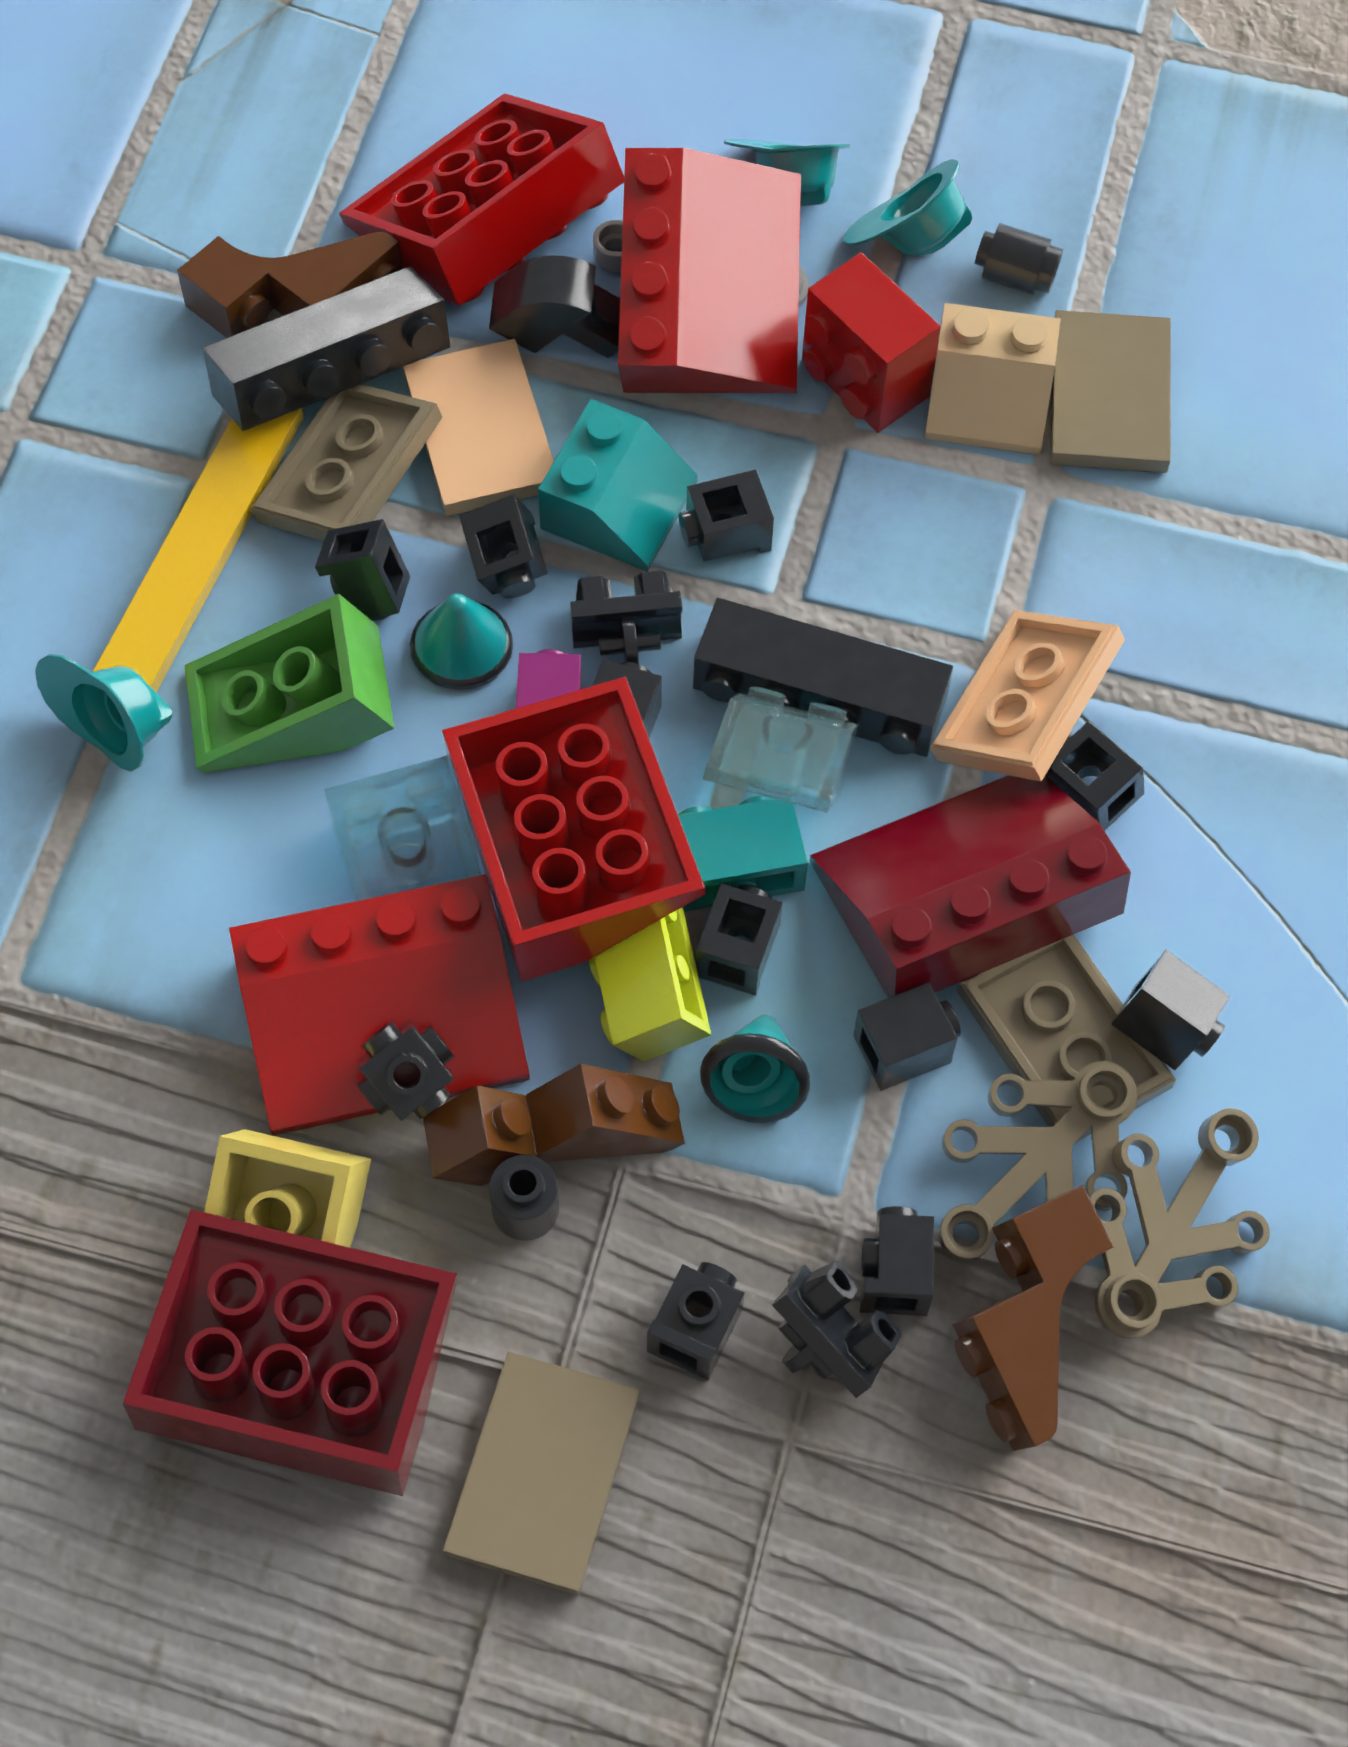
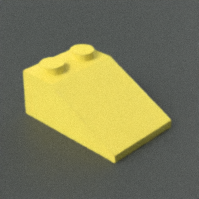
(288, 1186)

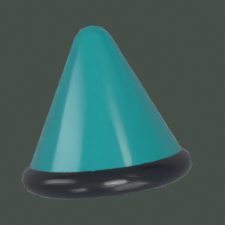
(461, 643)
(756, 1074)

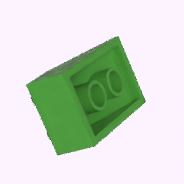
(290, 690)

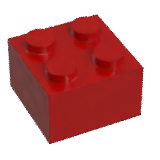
(869, 342)

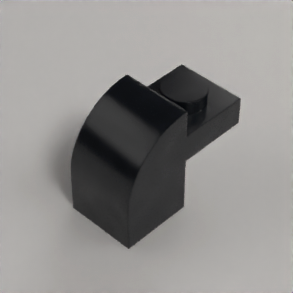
(555, 298)

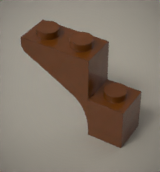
(240, 289)
(569, 1118)
(1017, 1338)

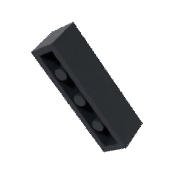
(326, 348)
(881, 688)

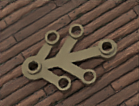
(1044, 1148)
(1169, 1231)

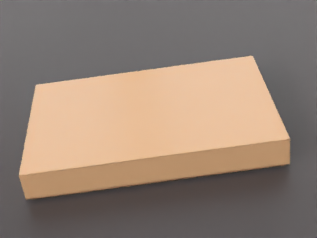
(488, 429)
(1027, 694)

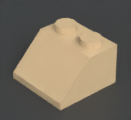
(992, 378)

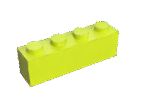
(652, 990)

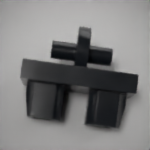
(626, 622)
(827, 1333)

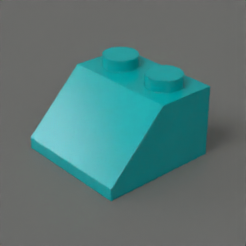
(615, 487)

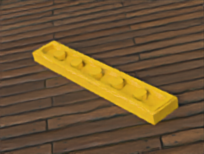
(197, 548)

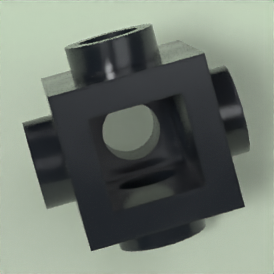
(405, 1044)

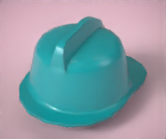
(813, 162)
(919, 217)
(104, 707)

